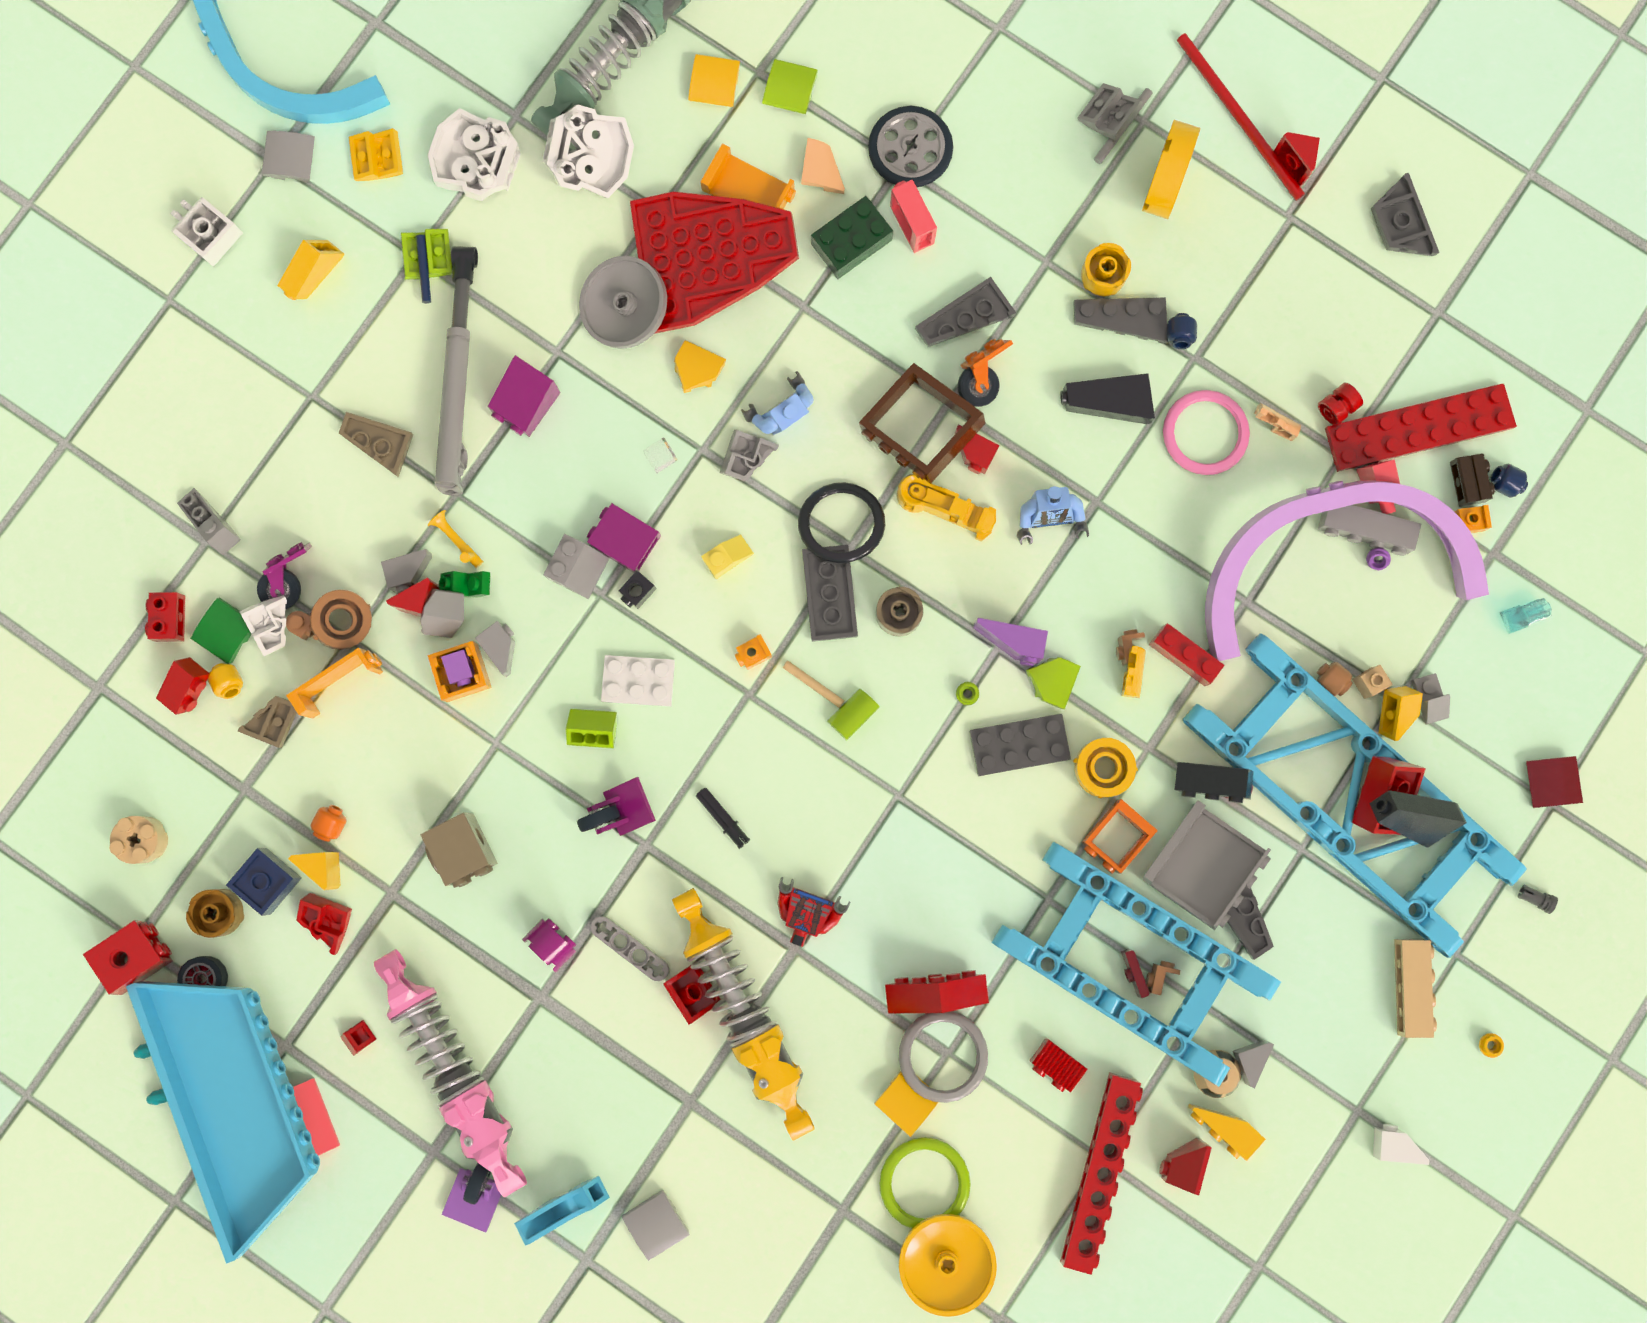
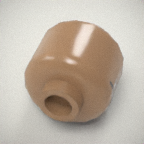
(1334, 678)

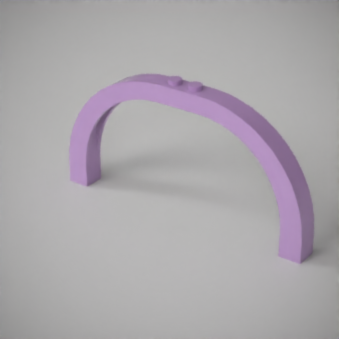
(1459, 543)

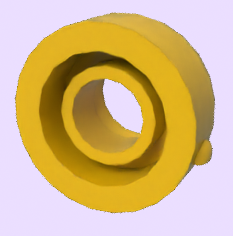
(1124, 767)

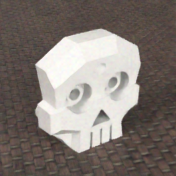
(455, 150)
(607, 154)

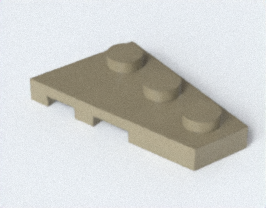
(378, 440)

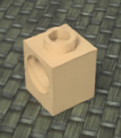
(1372, 681)

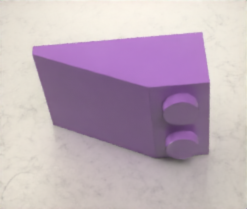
(1017, 641)

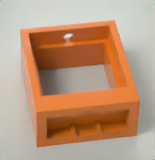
(1136, 820)

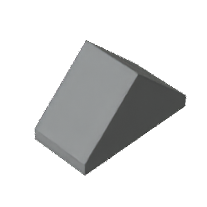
(1253, 1060)

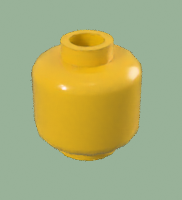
(225, 681)

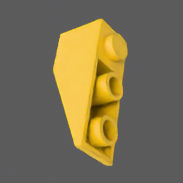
(1235, 1131)

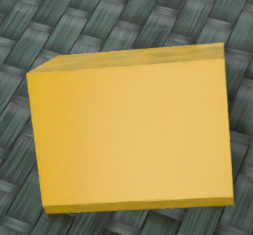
(320, 867)

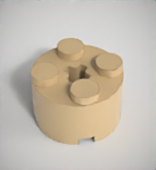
(125, 837)

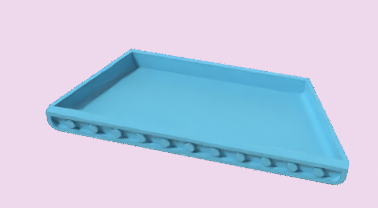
(228, 1103)

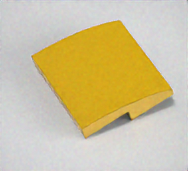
(714, 80)
(375, 155)
(904, 1105)

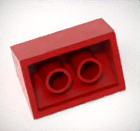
(1385, 775)

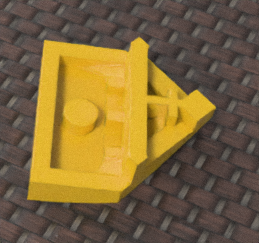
(697, 366)

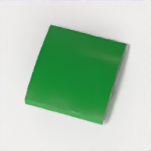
(222, 631)

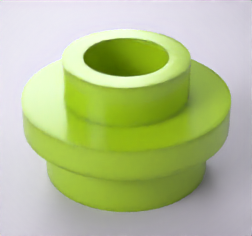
(967, 686)

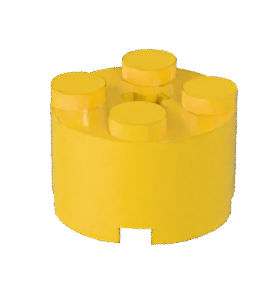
(1118, 269)

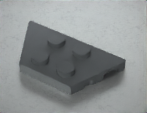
(1404, 221)

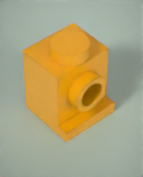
(1480, 518)
(762, 652)

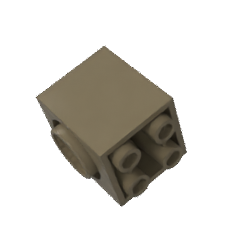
(458, 850)

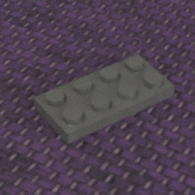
(829, 597)
(1020, 745)

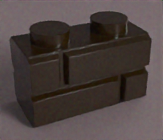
(1472, 479)

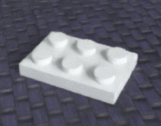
(638, 680)

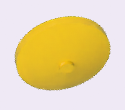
(947, 1265)

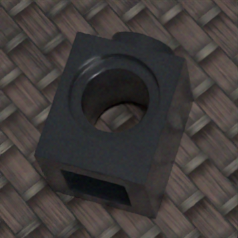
(636, 579)

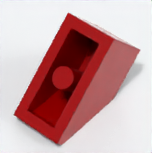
(978, 453)

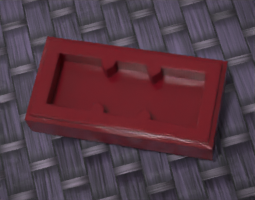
(1134, 974)

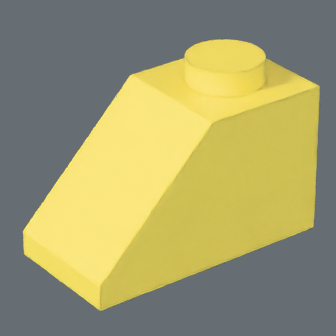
(727, 556)

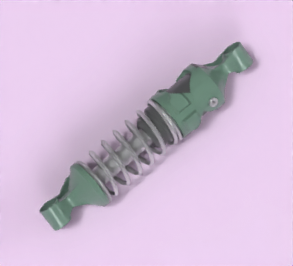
(633, 26)

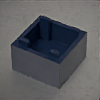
(263, 881)

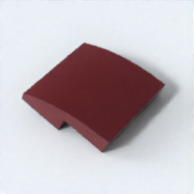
(1554, 782)

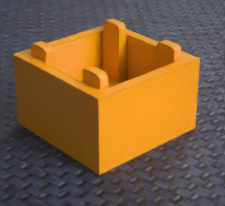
(450, 692)

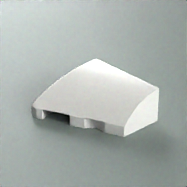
(267, 623)

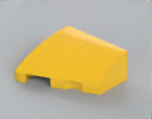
(1133, 676)

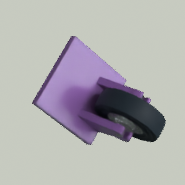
(473, 1198)

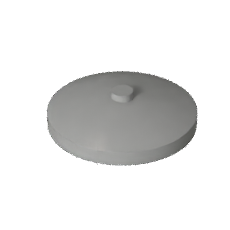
(623, 302)

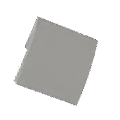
(1110, 111)
(288, 155)
(655, 1225)

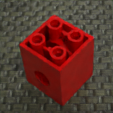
(144, 953)

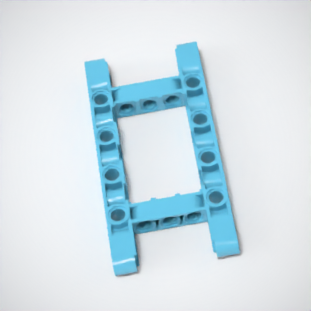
(1159, 921)

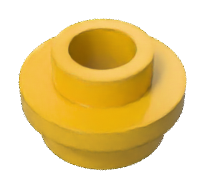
(1497, 1048)

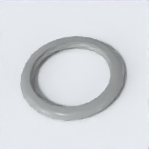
(915, 1083)

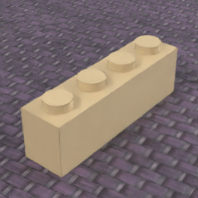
(1414, 988)

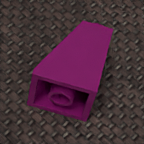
(523, 397)

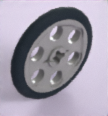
(926, 121)

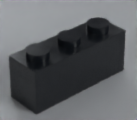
(1213, 781)

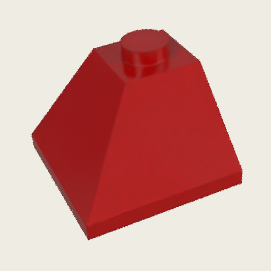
(1187, 1166)

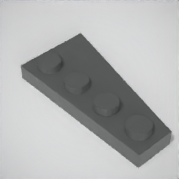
(1128, 316)

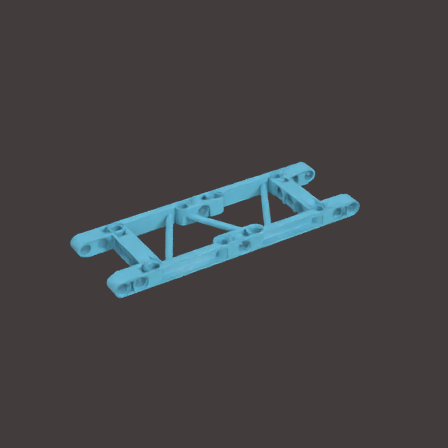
(1323, 828)

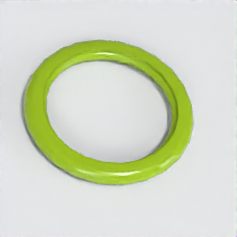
(912, 1146)

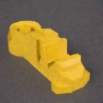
(919, 495)

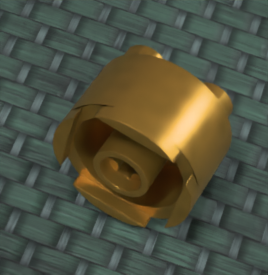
(203, 906)

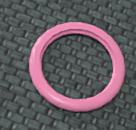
(1184, 461)

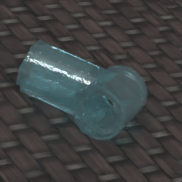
(1521, 616)

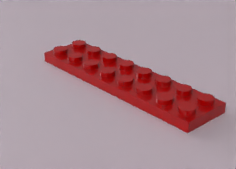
(1420, 427)

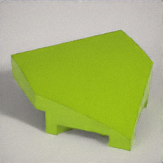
(1054, 680)

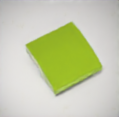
(789, 86)
(437, 253)

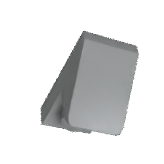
(1434, 704)

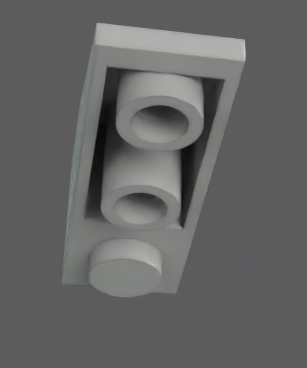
(208, 522)

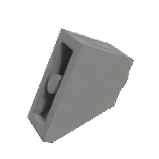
(405, 570)
(498, 646)

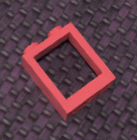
(913, 215)

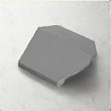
(442, 613)

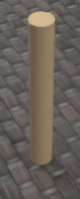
(812, 683)

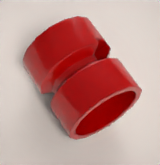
(1340, 404)

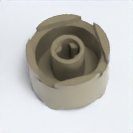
(894, 599)

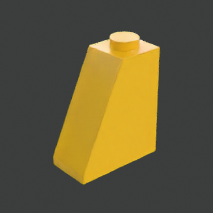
(309, 268)

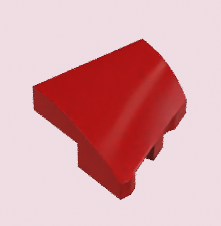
(324, 920)

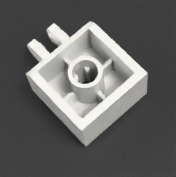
(205, 230)

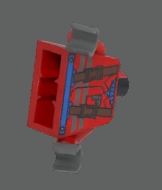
(807, 912)

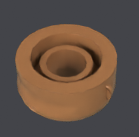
(345, 600)

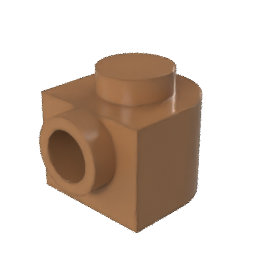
(299, 624)

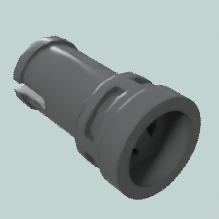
(1542, 900)

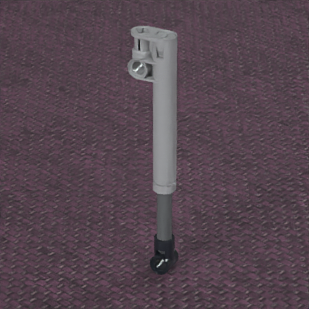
(451, 453)

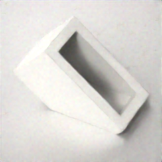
(1396, 1146)

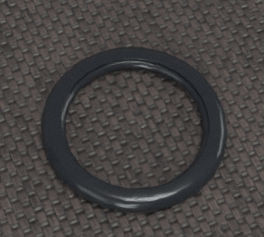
(841, 557)

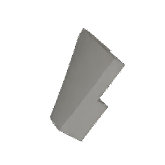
(745, 455)

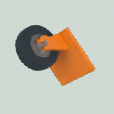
(979, 382)

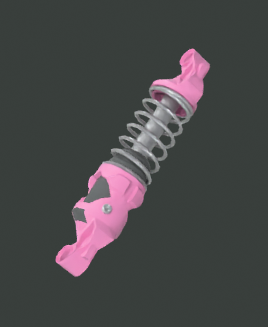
(463, 1096)

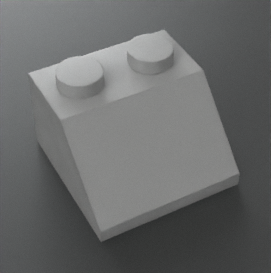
(576, 566)

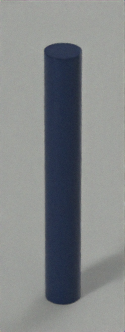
(423, 269)

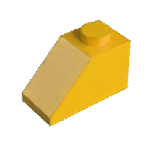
(1399, 711)

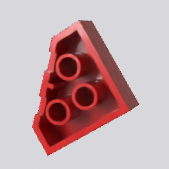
(936, 993)

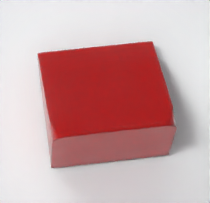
(358, 1037)

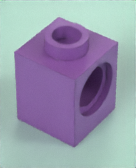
(458, 668)

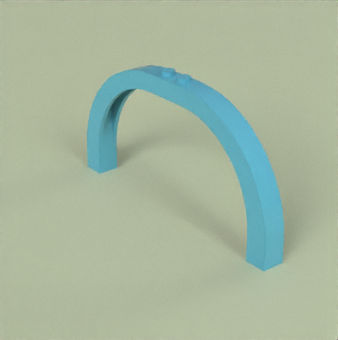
(309, 108)

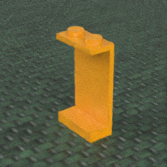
(737, 179)
(301, 696)

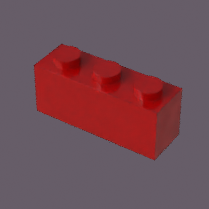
(1186, 655)

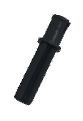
(722, 817)

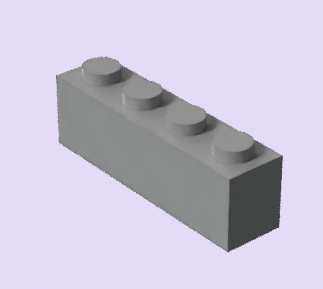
(1372, 528)

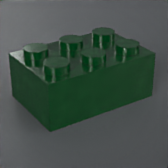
(851, 237)

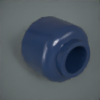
(1182, 331)
(1509, 480)

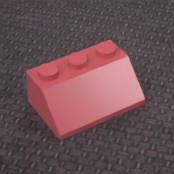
(316, 1116)

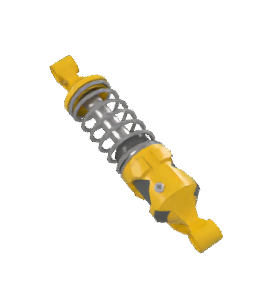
(754, 1036)

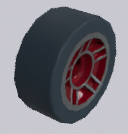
(208, 966)

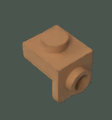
(1125, 643)
(1156, 978)

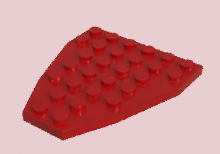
(710, 250)

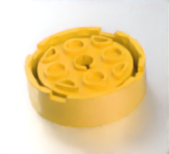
(1171, 169)

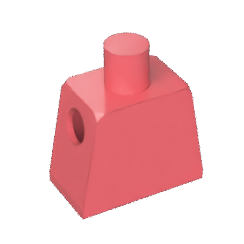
(1381, 471)

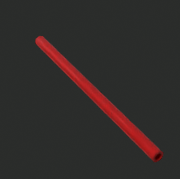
(1240, 116)

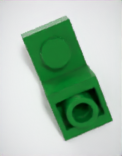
(470, 584)

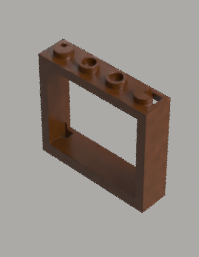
(916, 374)

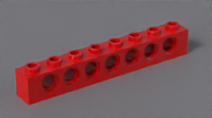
(1087, 1259)

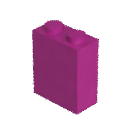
(623, 538)

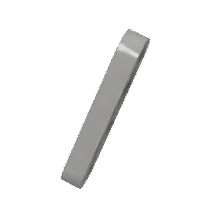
(628, 950)

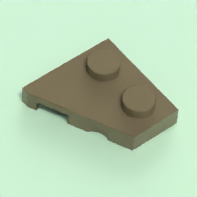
(271, 722)

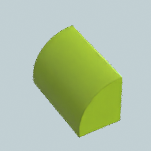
(853, 714)
(591, 728)

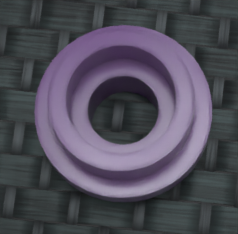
(1378, 564)

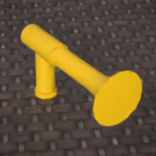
(467, 552)

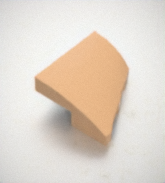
(821, 168)
(1281, 424)

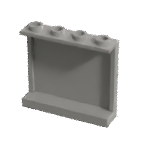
(1206, 867)

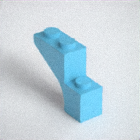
(561, 1210)

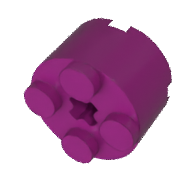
(549, 944)

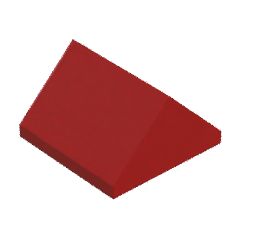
(1298, 155)
(414, 598)
(690, 994)

